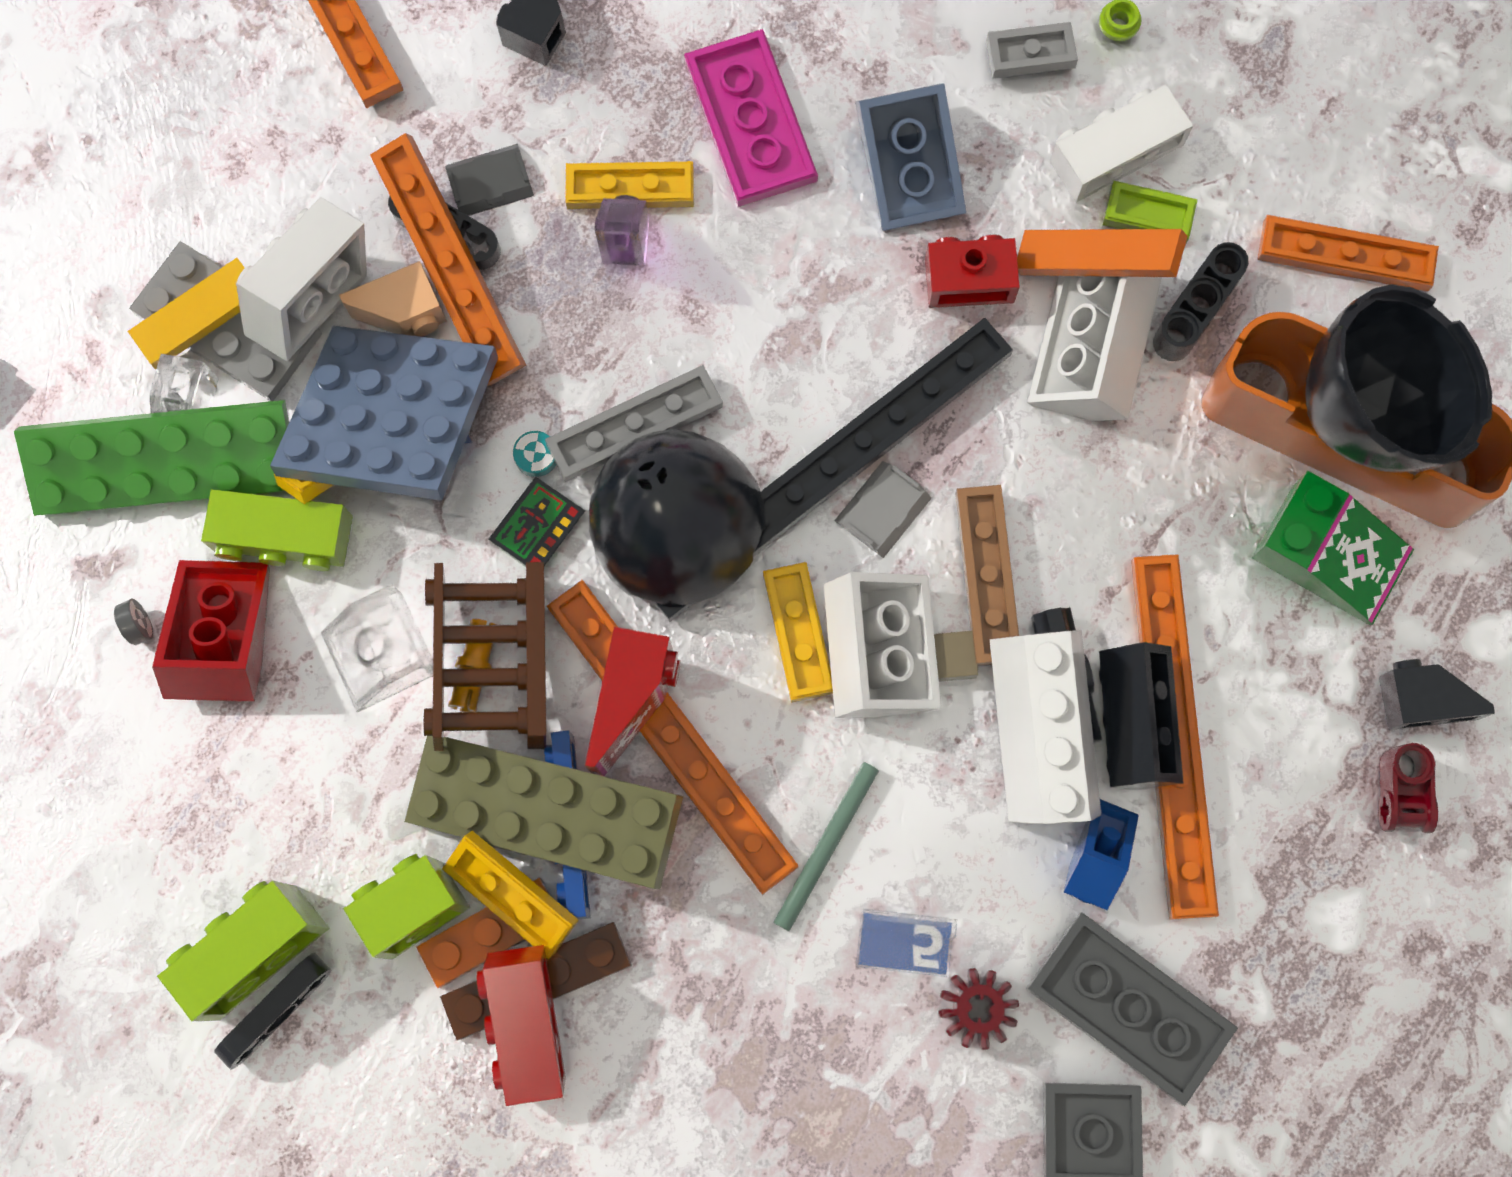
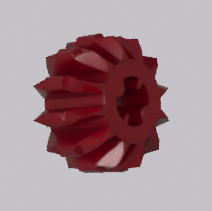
(994, 1011)

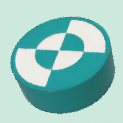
(533, 455)

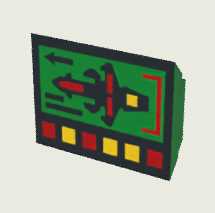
(536, 524)

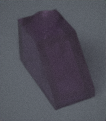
(622, 230)

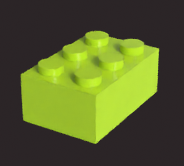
(242, 951)

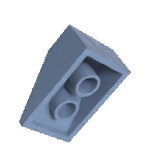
(911, 156)

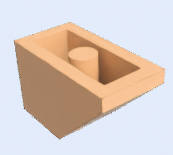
(397, 302)

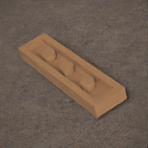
(986, 567)

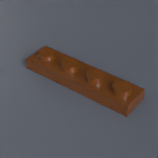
(570, 968)

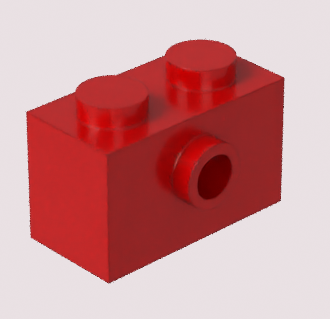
(971, 271)

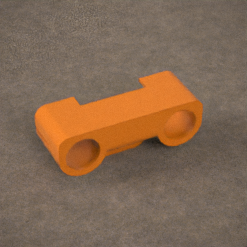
(1287, 346)

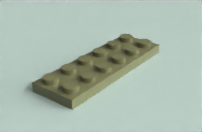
(546, 810)

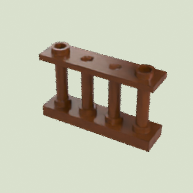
(528, 676)

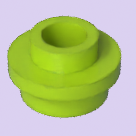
(1123, 10)

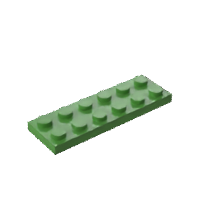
(151, 457)

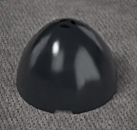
(1398, 384)
(683, 535)

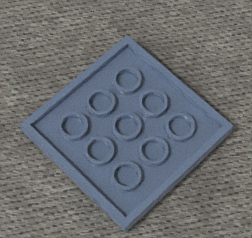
(385, 412)

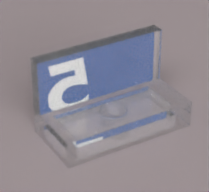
(905, 942)

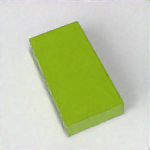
(1147, 208)

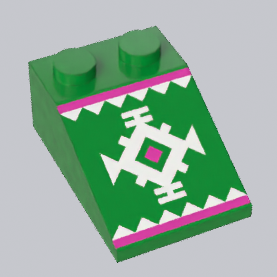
(1334, 548)

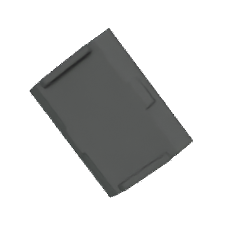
(489, 180)

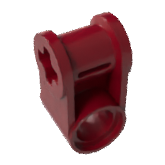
(1408, 793)

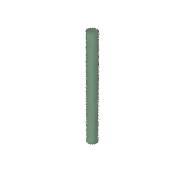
(826, 846)

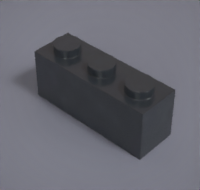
(1140, 716)

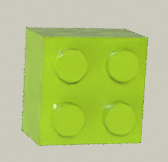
(405, 906)

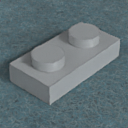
(1031, 50)

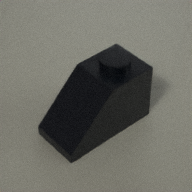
(1428, 697)

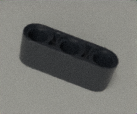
(1207, 284)

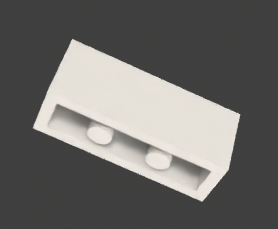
(1120, 142)

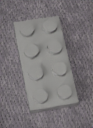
(227, 344)

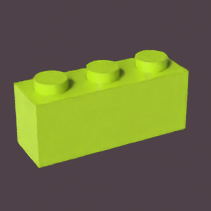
(277, 530)

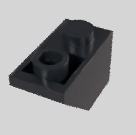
(531, 28)

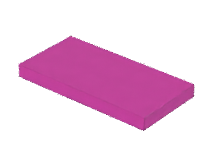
(750, 118)

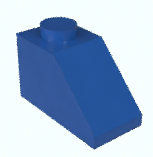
(1102, 856)

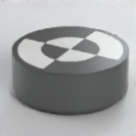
(133, 622)

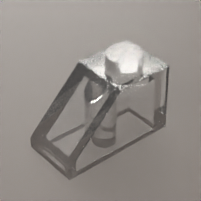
(181, 385)

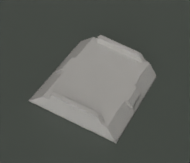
(883, 508)

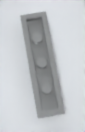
(658, 409)

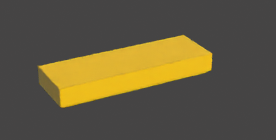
(654, 182)
(190, 315)
(798, 632)
(509, 893)

